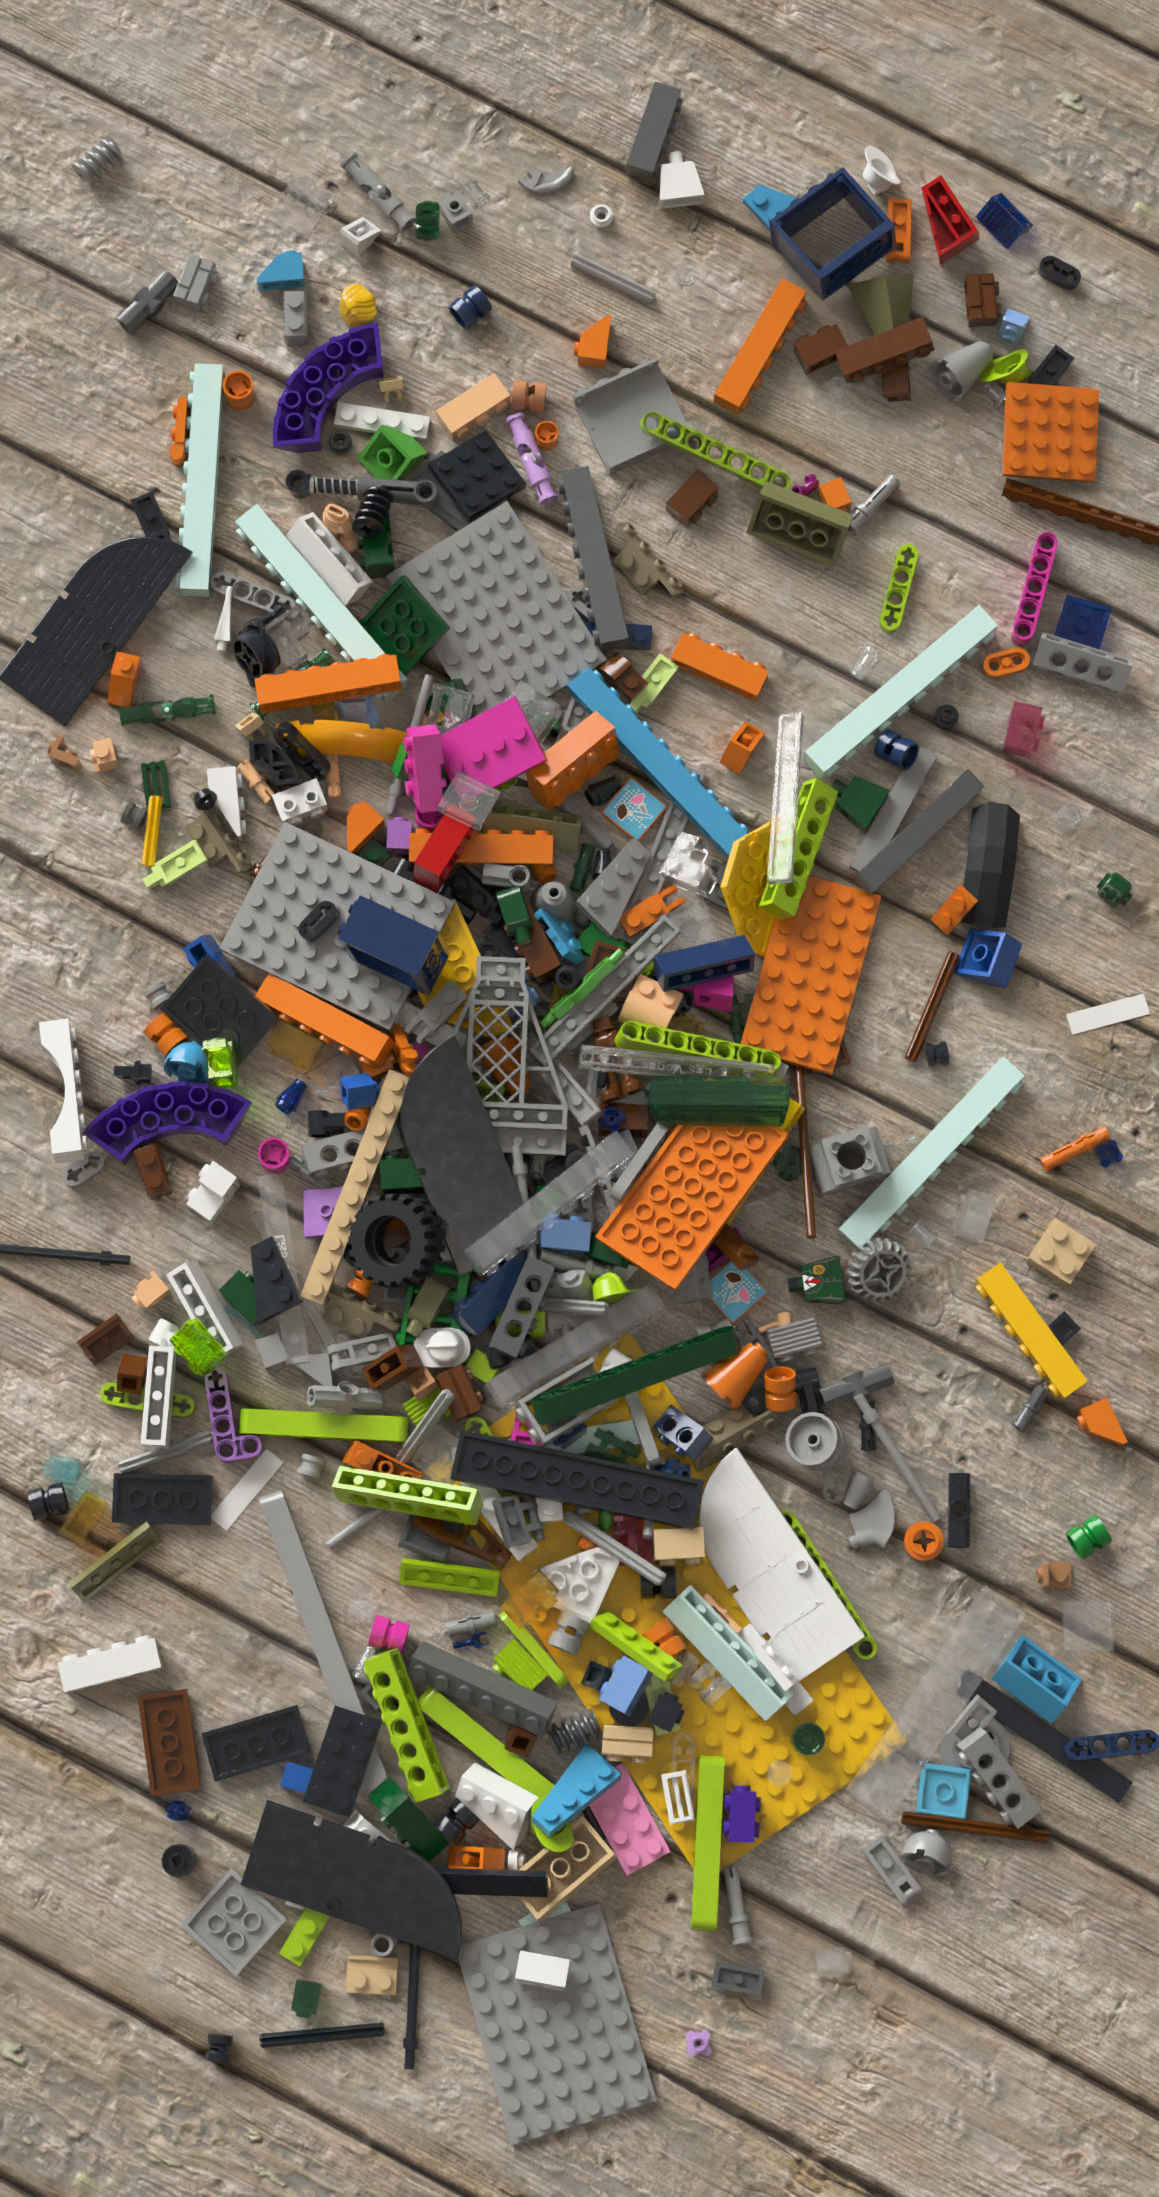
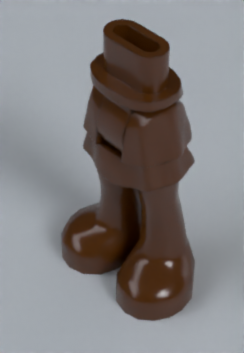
(605, 1037)

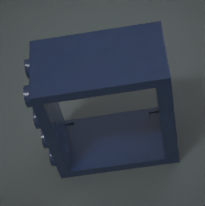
(851, 261)
(393, 945)

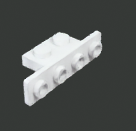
(782, 1673)

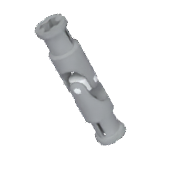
(370, 184)

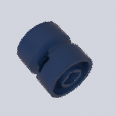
(473, 305)
(897, 750)

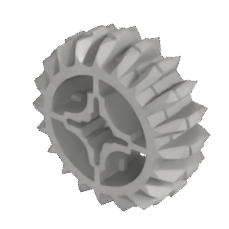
(897, 1266)

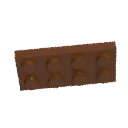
(169, 1742)

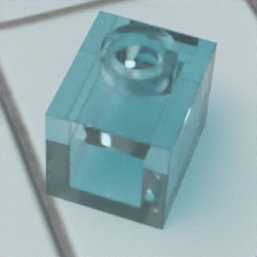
(62, 1469)

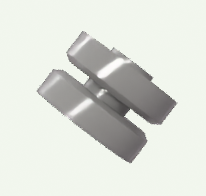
(802, 1436)

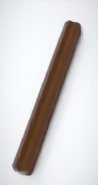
(932, 1006)

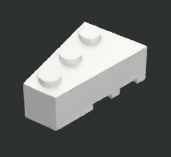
(497, 1803)

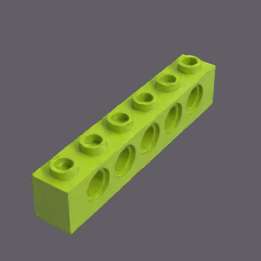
(814, 809)
(408, 1495)
(409, 1711)

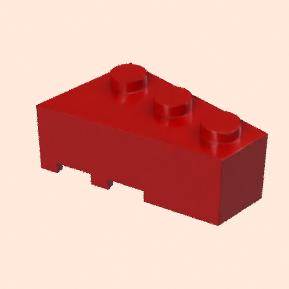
(947, 219)
(441, 852)

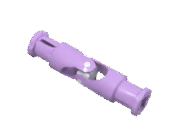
(532, 461)

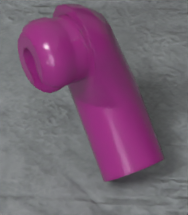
(811, 484)

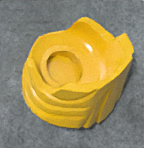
(357, 306)

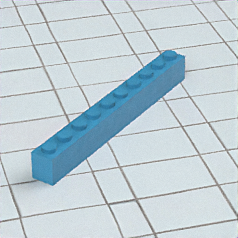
(658, 763)

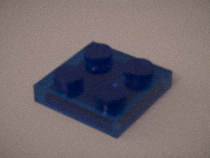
(1082, 621)

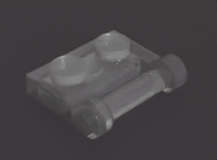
(457, 709)

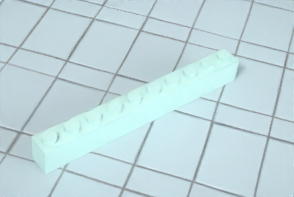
(201, 478)
(309, 590)
(900, 692)
(931, 1153)

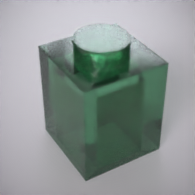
(306, 1998)

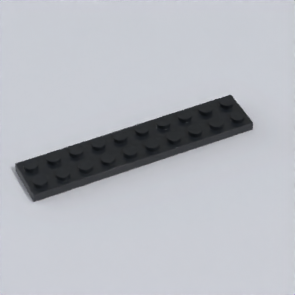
(577, 1480)

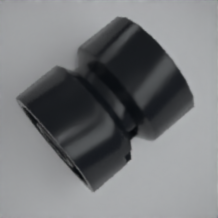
(49, 1501)
(666, 1590)
(456, 1821)
(179, 1860)

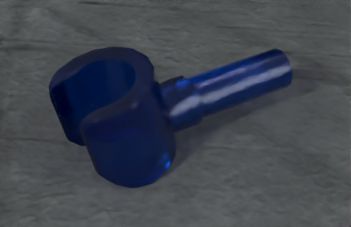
(474, 1640)

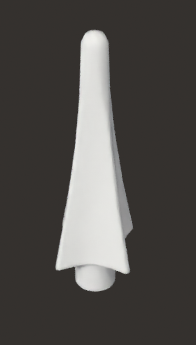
(223, 632)

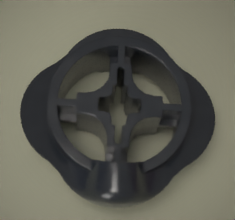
(255, 650)

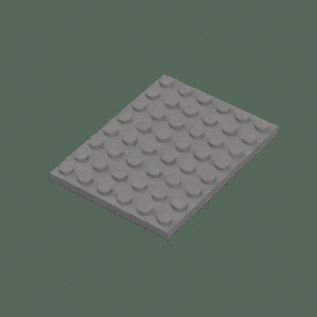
(501, 611)
(289, 886)
(551, 2050)

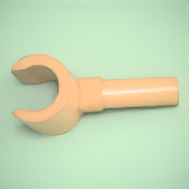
(783, 1319)

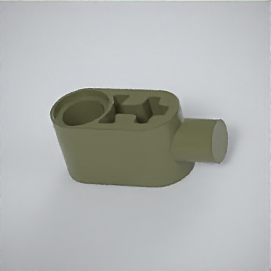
(427, 1306)

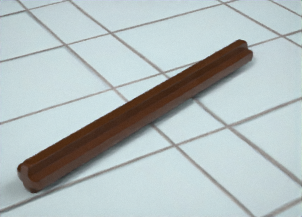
(975, 1827)

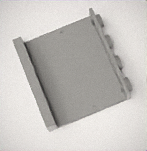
(614, 411)

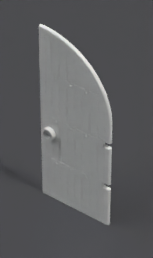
(772, 1569)

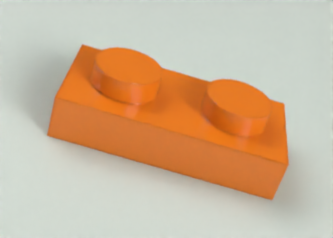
(954, 910)

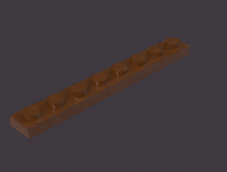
(1081, 511)

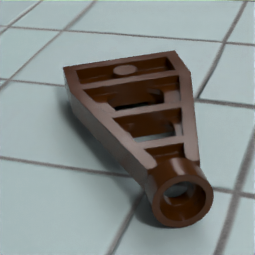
(434, 1529)

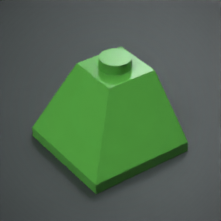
(391, 454)

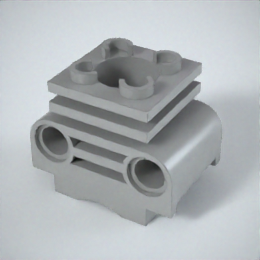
(832, 1176)

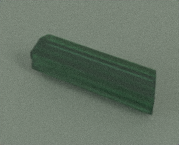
(719, 1100)

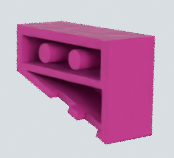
(424, 767)

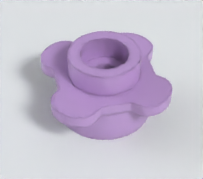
(692, 2038)

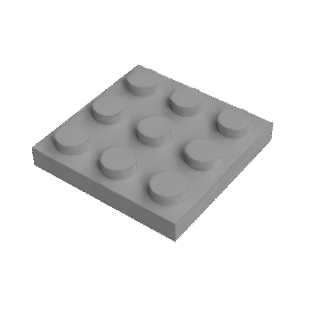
(233, 1922)

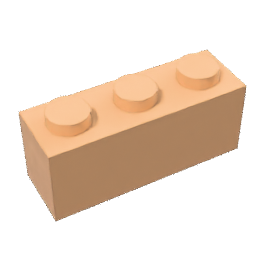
(473, 407)

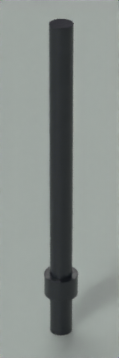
(104, 1258)
(410, 2043)

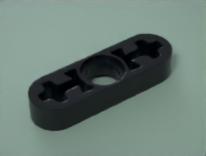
(300, 741)

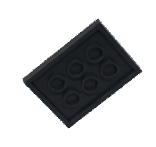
(219, 1006)

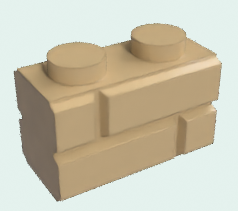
(627, 1742)

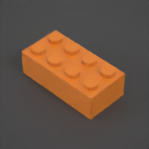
(573, 761)

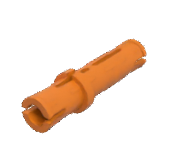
(1083, 1144)

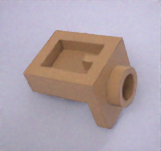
(63, 758)
(421, 1383)
(1054, 1575)

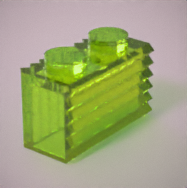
(198, 1347)

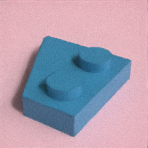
(766, 203)
(562, 935)

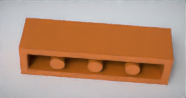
(720, 667)

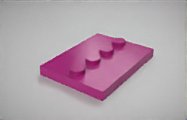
(493, 746)

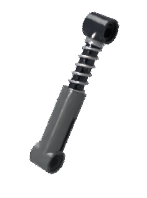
(403, 491)

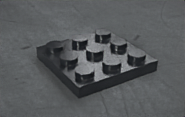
(477, 475)

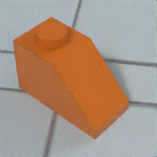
(594, 344)
(124, 679)
(741, 747)
(362, 826)
(1101, 1422)
(476, 1857)

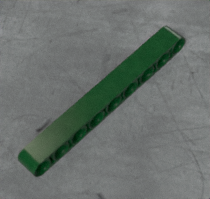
(635, 1375)

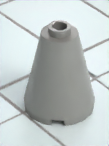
(959, 370)
(556, 900)

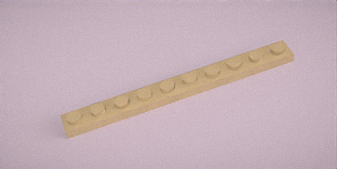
(355, 1188)

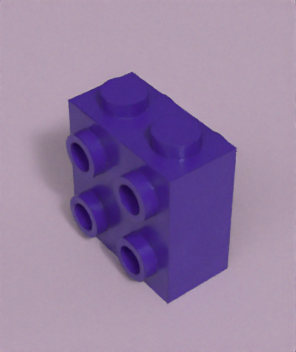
(741, 1809)

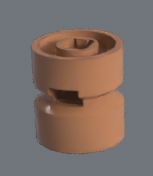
(528, 396)

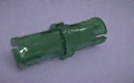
(582, 867)

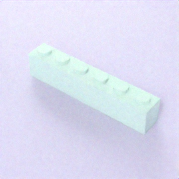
(727, 1652)

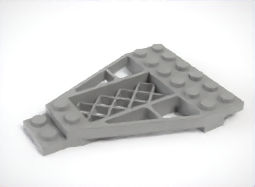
(536, 1127)

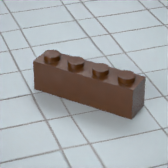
(885, 350)

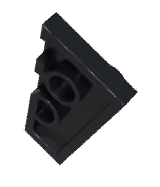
(272, 1280)

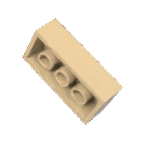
(569, 1869)

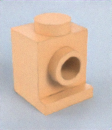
(104, 755)
(150, 1292)

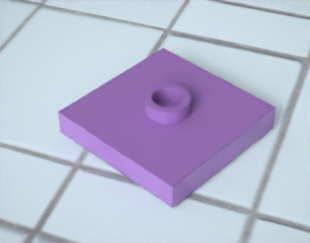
(318, 1210)

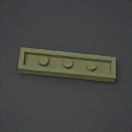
(114, 1562)

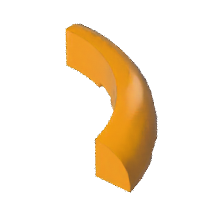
(350, 739)

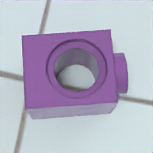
(398, 835)

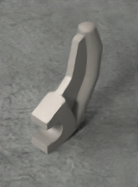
(546, 183)

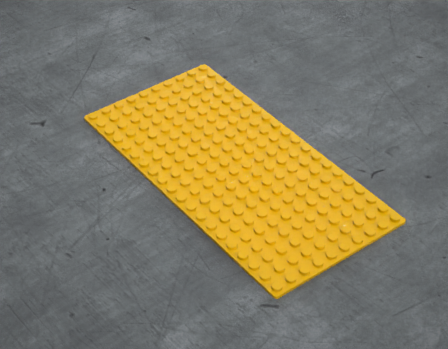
(731, 1727)

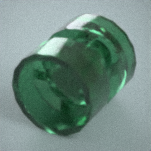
(807, 1739)

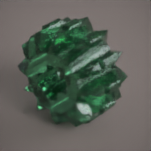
(427, 220)

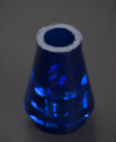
(290, 1098)

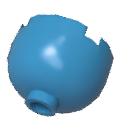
(187, 1063)

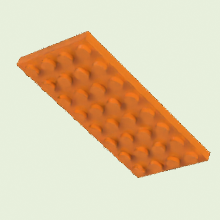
(812, 975)
(688, 1196)

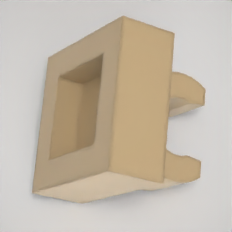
(391, 384)
(249, 725)

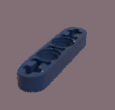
(1110, 1742)

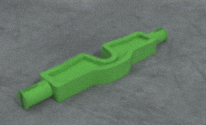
(577, 994)

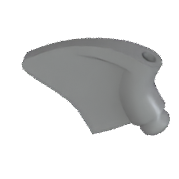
(873, 1523)

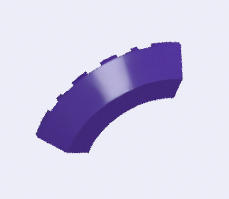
(320, 383)
(164, 1112)

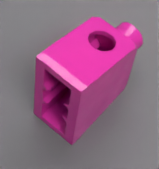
(713, 994)

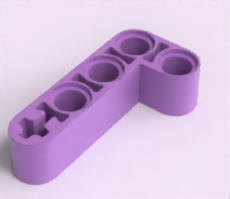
(226, 1414)

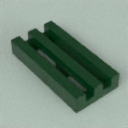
(152, 765)

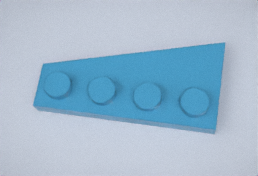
(577, 1788)

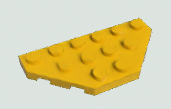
(744, 887)
(462, 972)

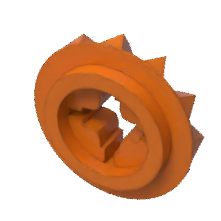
(931, 1532)

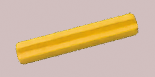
(152, 831)

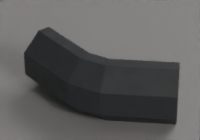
(991, 863)

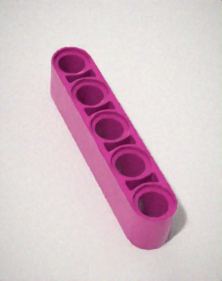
(1038, 579)

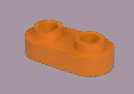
(1005, 663)

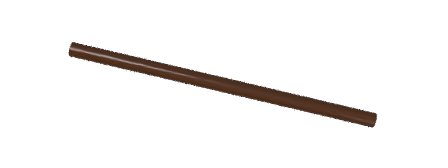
(805, 1154)

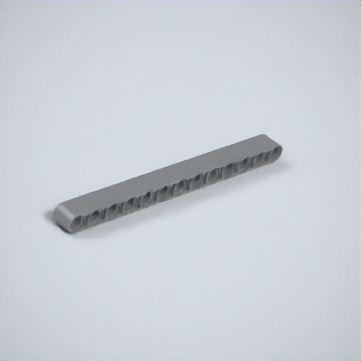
(316, 1619)

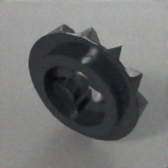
(640, 1713)

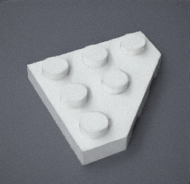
(582, 1581)

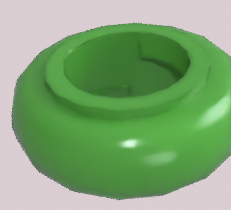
(605, 1521)

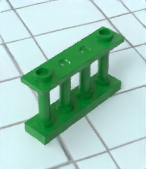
(455, 1296)

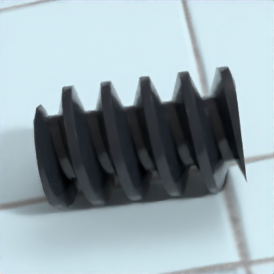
(372, 512)

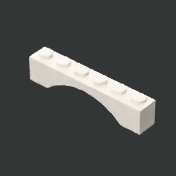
(66, 1134)

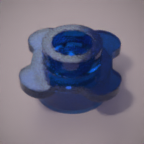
(610, 1111)
(1110, 1146)
(177, 1810)

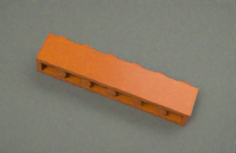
(760, 346)
(328, 683)
(497, 848)
(325, 1021)

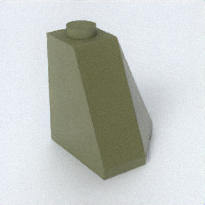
(884, 301)

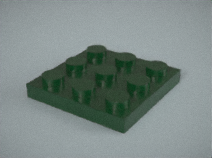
(404, 624)

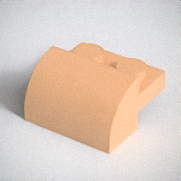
(650, 1004)

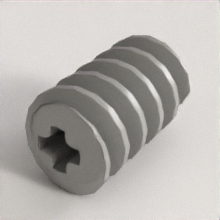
(97, 160)

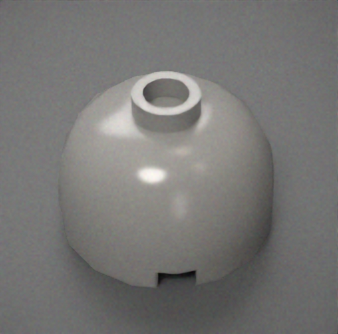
(927, 1851)

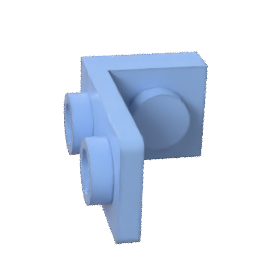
(1013, 327)

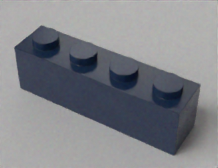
(703, 963)
(489, 1296)

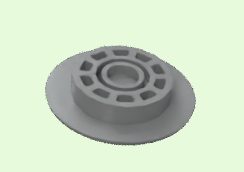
(999, 1737)

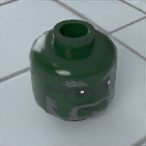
(1114, 889)

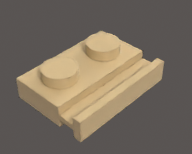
(372, 1975)

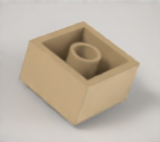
(1060, 1252)
(678, 1546)

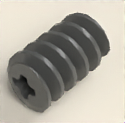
(574, 1732)

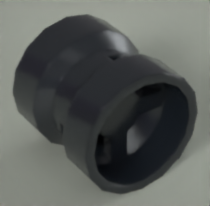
(217, 2042)

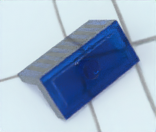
(1003, 220)

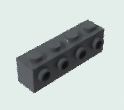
(653, 131)

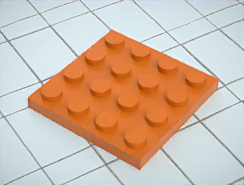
(1050, 432)

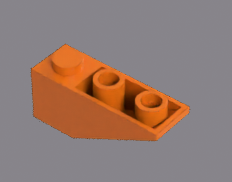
(366, 1458)

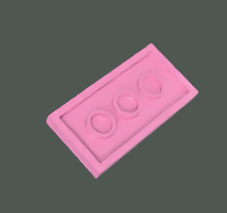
(628, 1825)

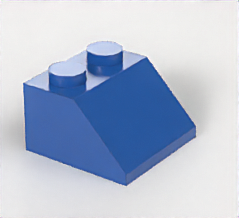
(988, 957)

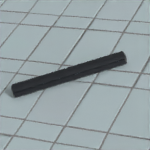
(322, 2035)

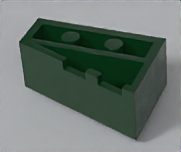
(378, 553)
(407, 1819)

